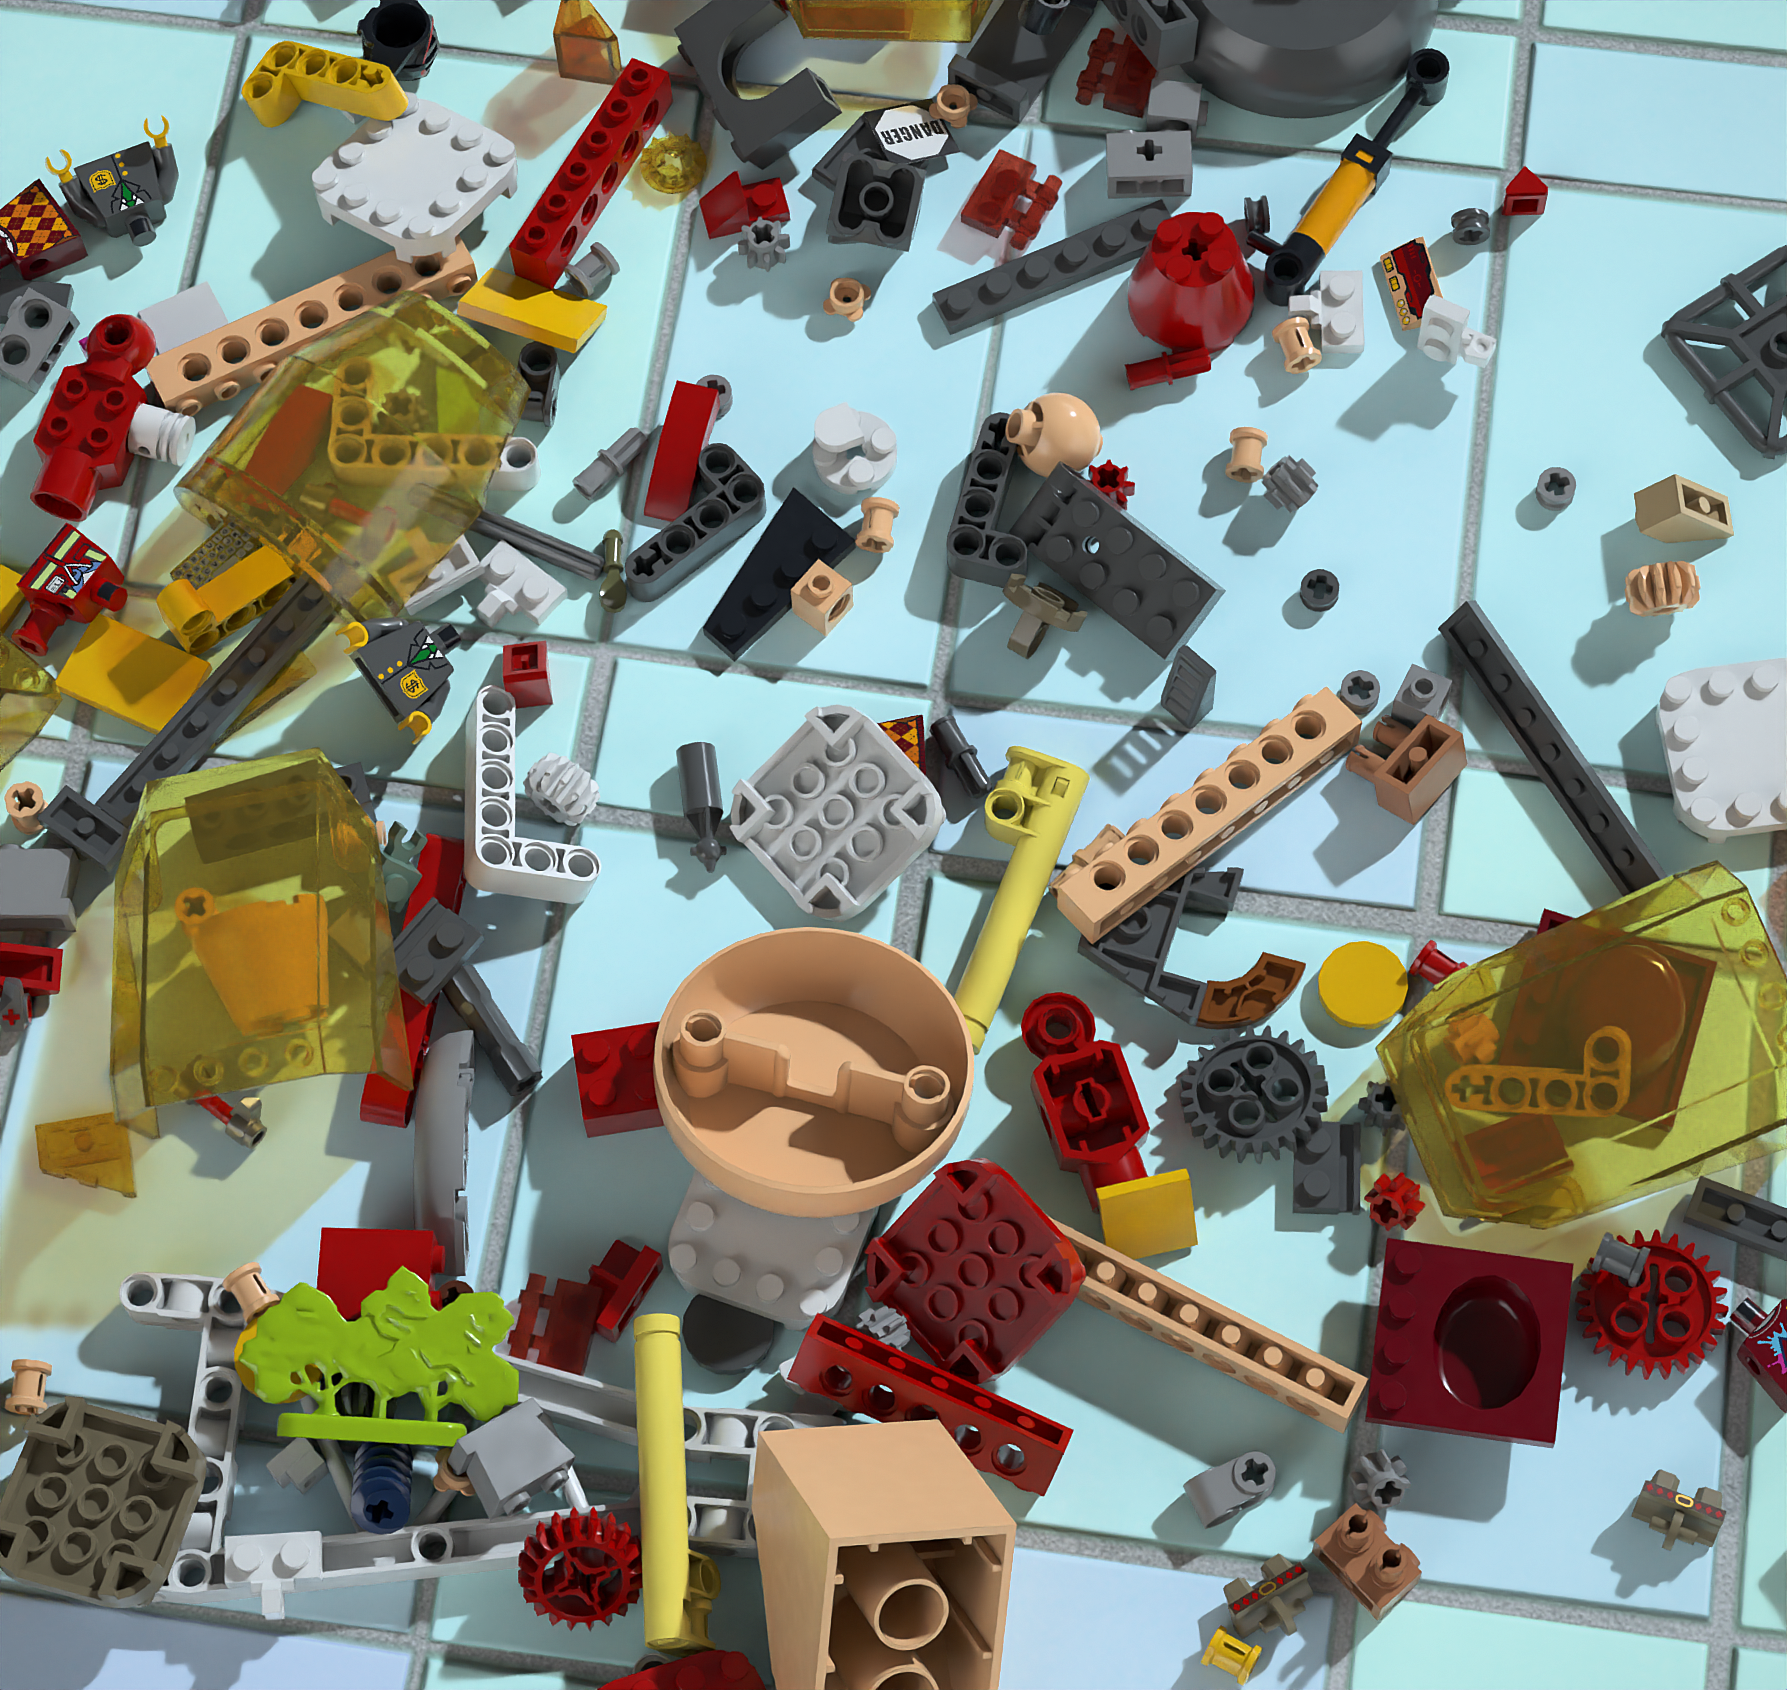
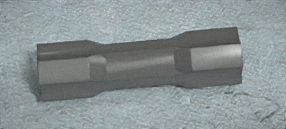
(508, 1055)

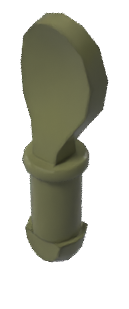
(613, 590)

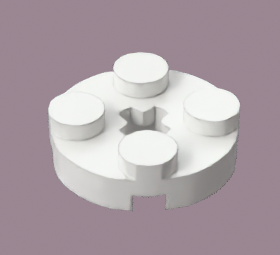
(860, 473)

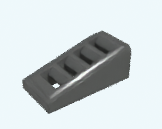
(1189, 688)

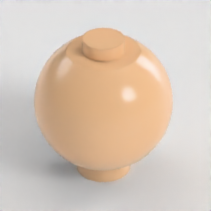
(1055, 430)

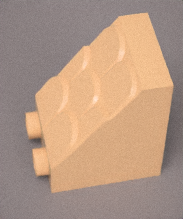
(880, 1559)

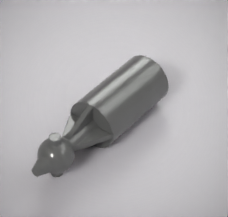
(701, 799)

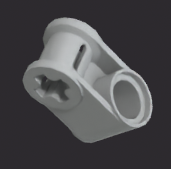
(1222, 1490)

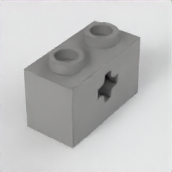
(1149, 164)

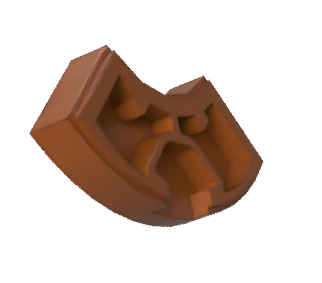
(1253, 995)

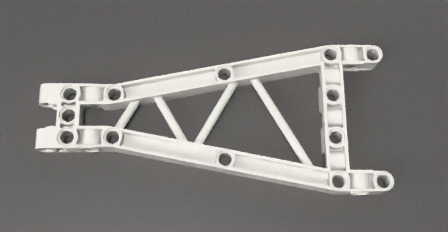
(472, 1545)

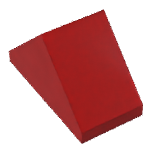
(527, 674)

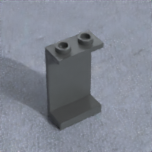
(1013, 65)

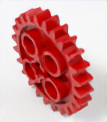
(1692, 1309)

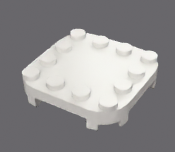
(416, 178)
(1727, 747)
(836, 813)
(763, 1258)

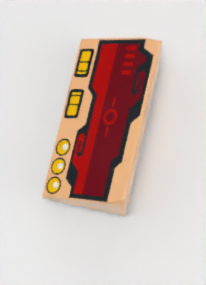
(1410, 280)

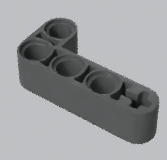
(989, 497)
(656, 570)

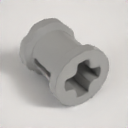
(591, 269)

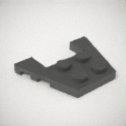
(1141, 943)

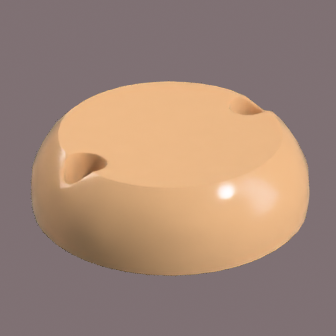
(813, 1071)

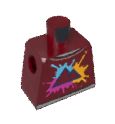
(1765, 1347)

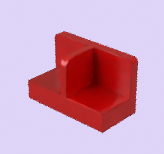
(626, 1280)

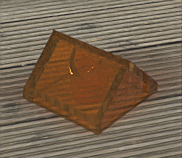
(585, 44)

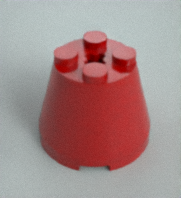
(1191, 285)

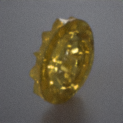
(670, 178)

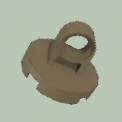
(1041, 608)

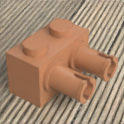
(1416, 770)
(1367, 1560)

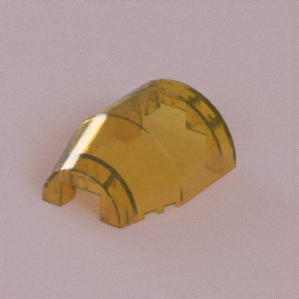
(365, 452)

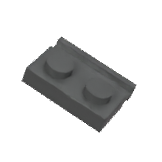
(433, 950)
(1328, 1170)

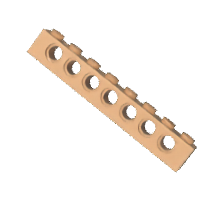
(288, 321)
(1099, 910)
(1216, 1334)

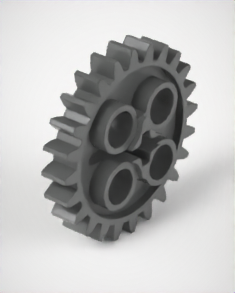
(1289, 1074)

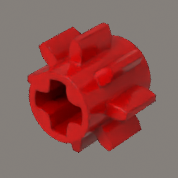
(1110, 477)
(1394, 1201)

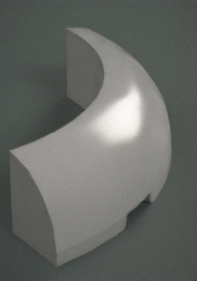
(443, 1146)

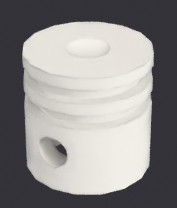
(161, 434)

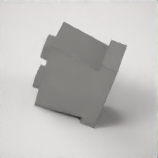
(38, 888)
(512, 1460)

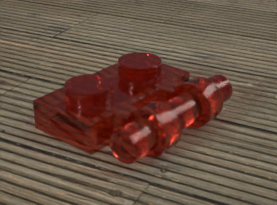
(1131, 80)
(999, 194)
(568, 1326)

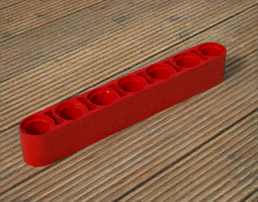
(444, 879)

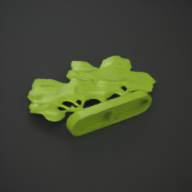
(393, 1348)

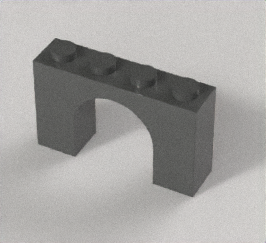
(762, 126)

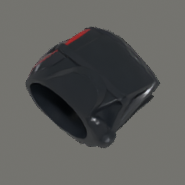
(400, 37)

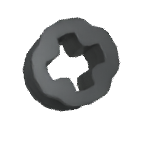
(1620, 1259)

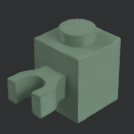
(398, 871)

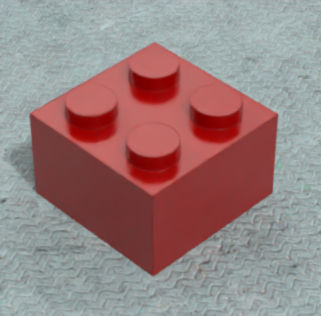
(617, 1079)

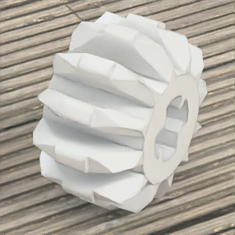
(561, 789)

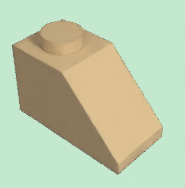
(1682, 511)

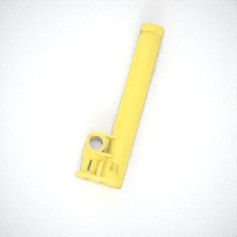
(1044, 810)
(674, 1578)

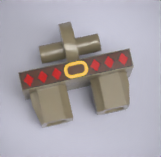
(1678, 1514)
(1272, 1602)

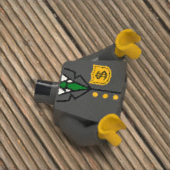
(123, 189)
(404, 667)

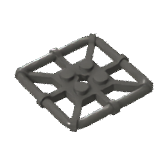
(1750, 341)

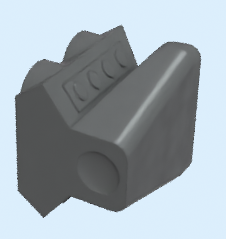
(875, 203)

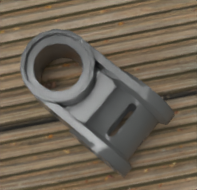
(544, 384)

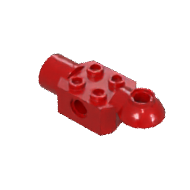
(90, 419)
(1084, 1096)

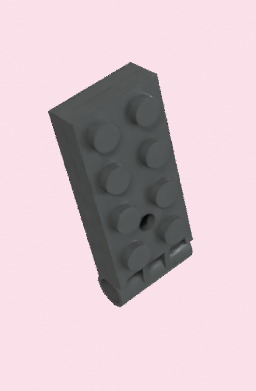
(1132, 572)

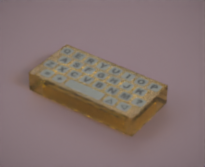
(216, 555)

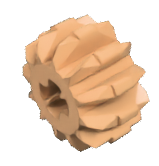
(1662, 588)

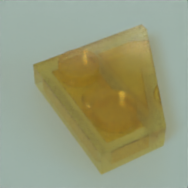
(88, 1151)

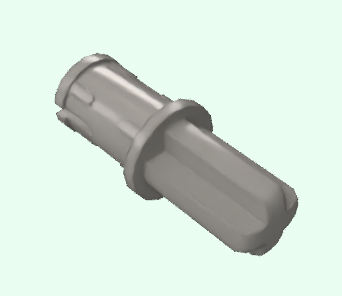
(610, 463)

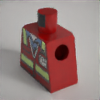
(75, 577)

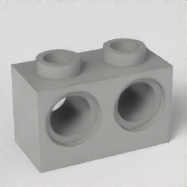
(42, 344)

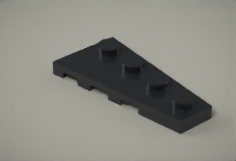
(778, 561)

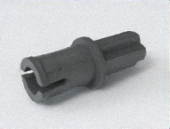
(961, 757)

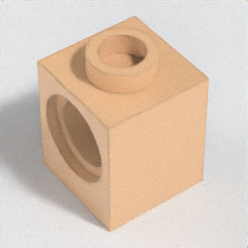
(822, 597)

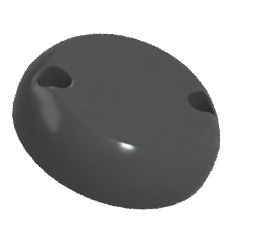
(1306, 53)

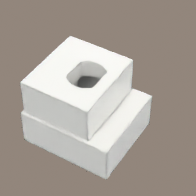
(298, 1465)

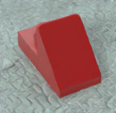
(734, 205)

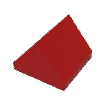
(1525, 195)

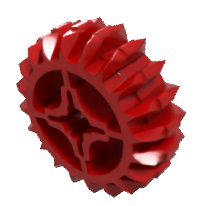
(567, 1588)

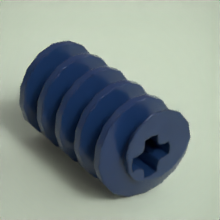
(382, 1486)

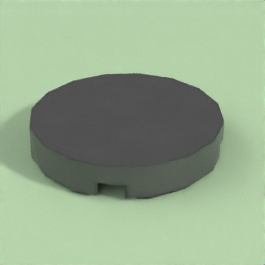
(725, 1336)

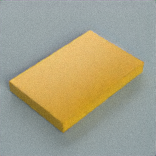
(532, 310)
(131, 674)

